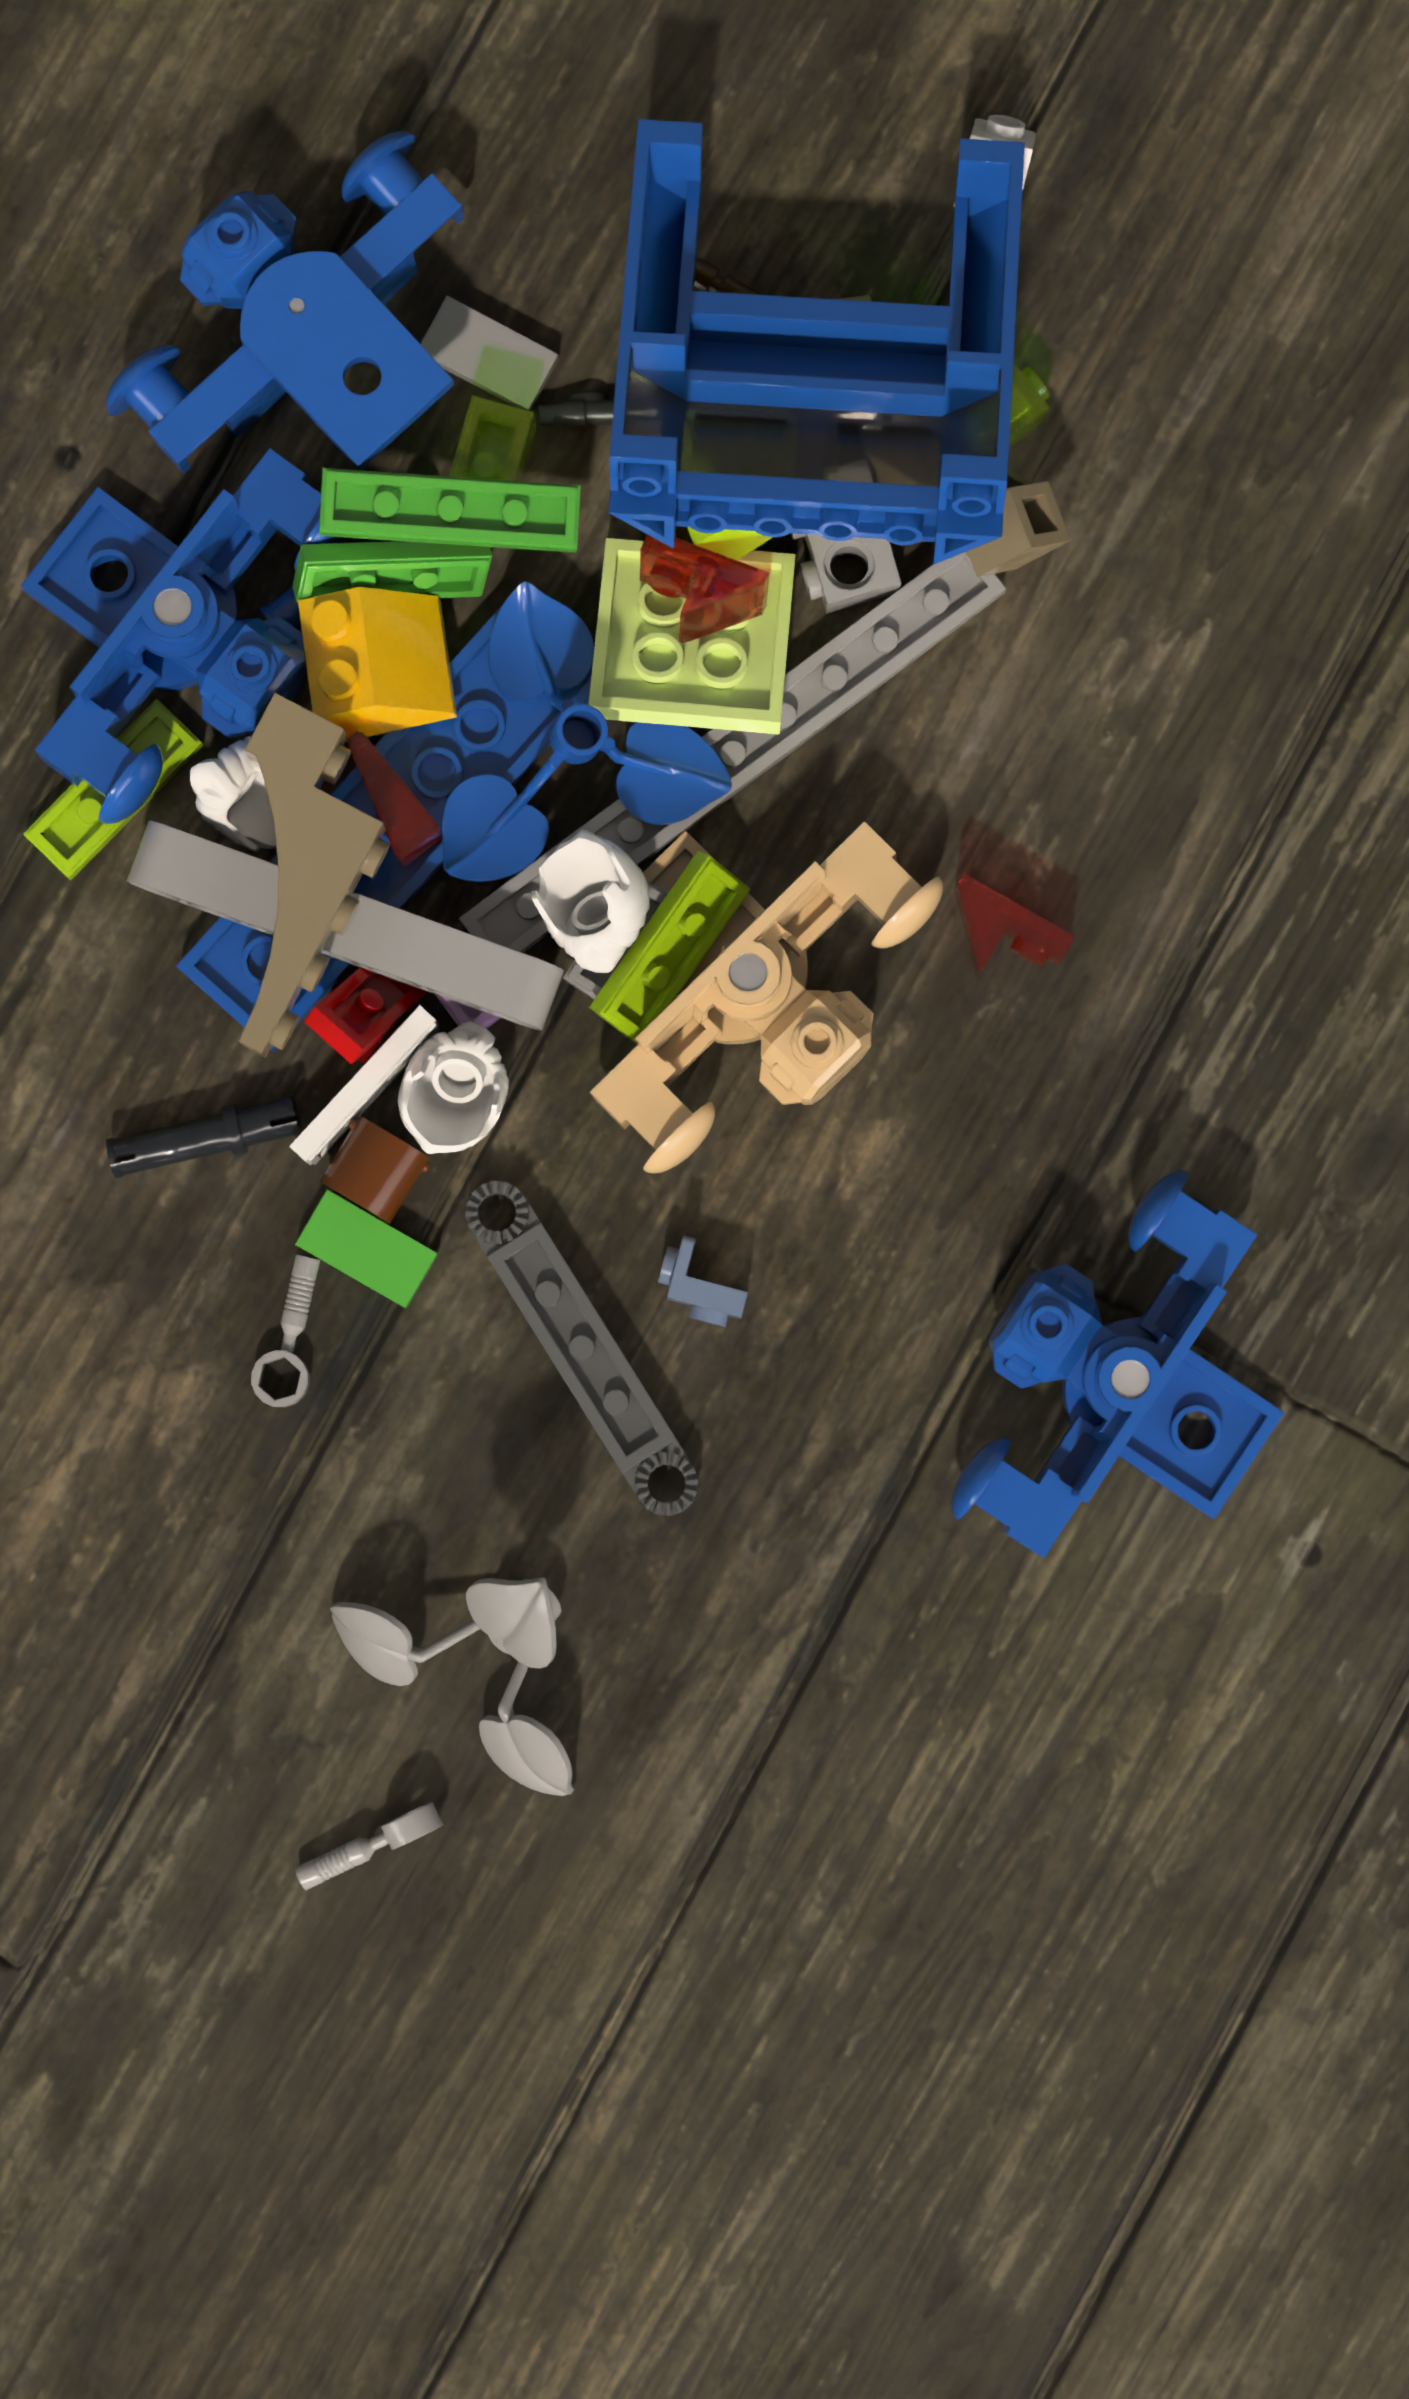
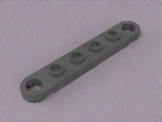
(581, 1348)

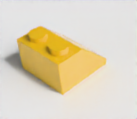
(377, 659)

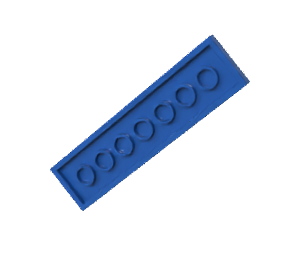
(432, 759)

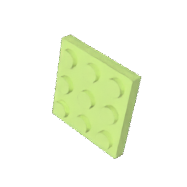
(710, 682)

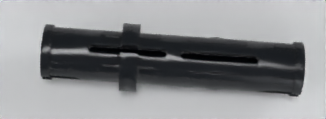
(204, 1137)

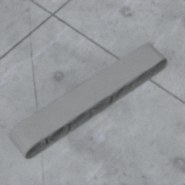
(376, 938)

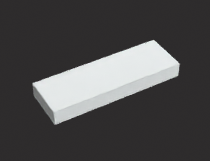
(365, 1086)

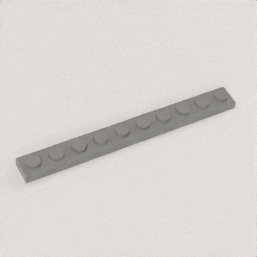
(812, 699)

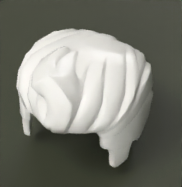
(235, 797)
(592, 900)
(453, 1089)

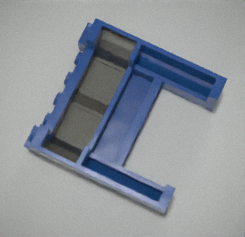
(813, 405)

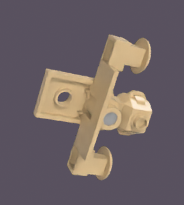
(756, 990)

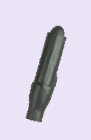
(578, 411)

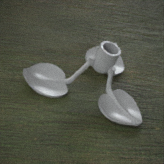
(519, 1623)

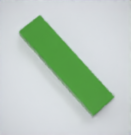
(449, 510)

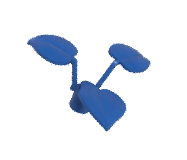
(545, 648)

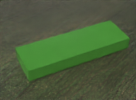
(394, 566)

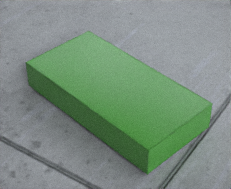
(366, 1249)

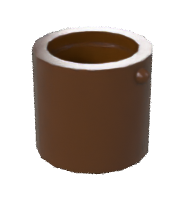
(374, 1169)

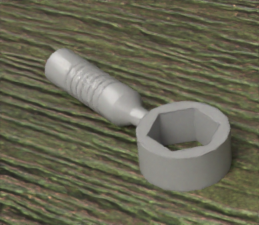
(293, 1323)
(360, 1850)

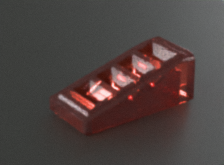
(405, 819)

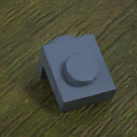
(708, 1300)

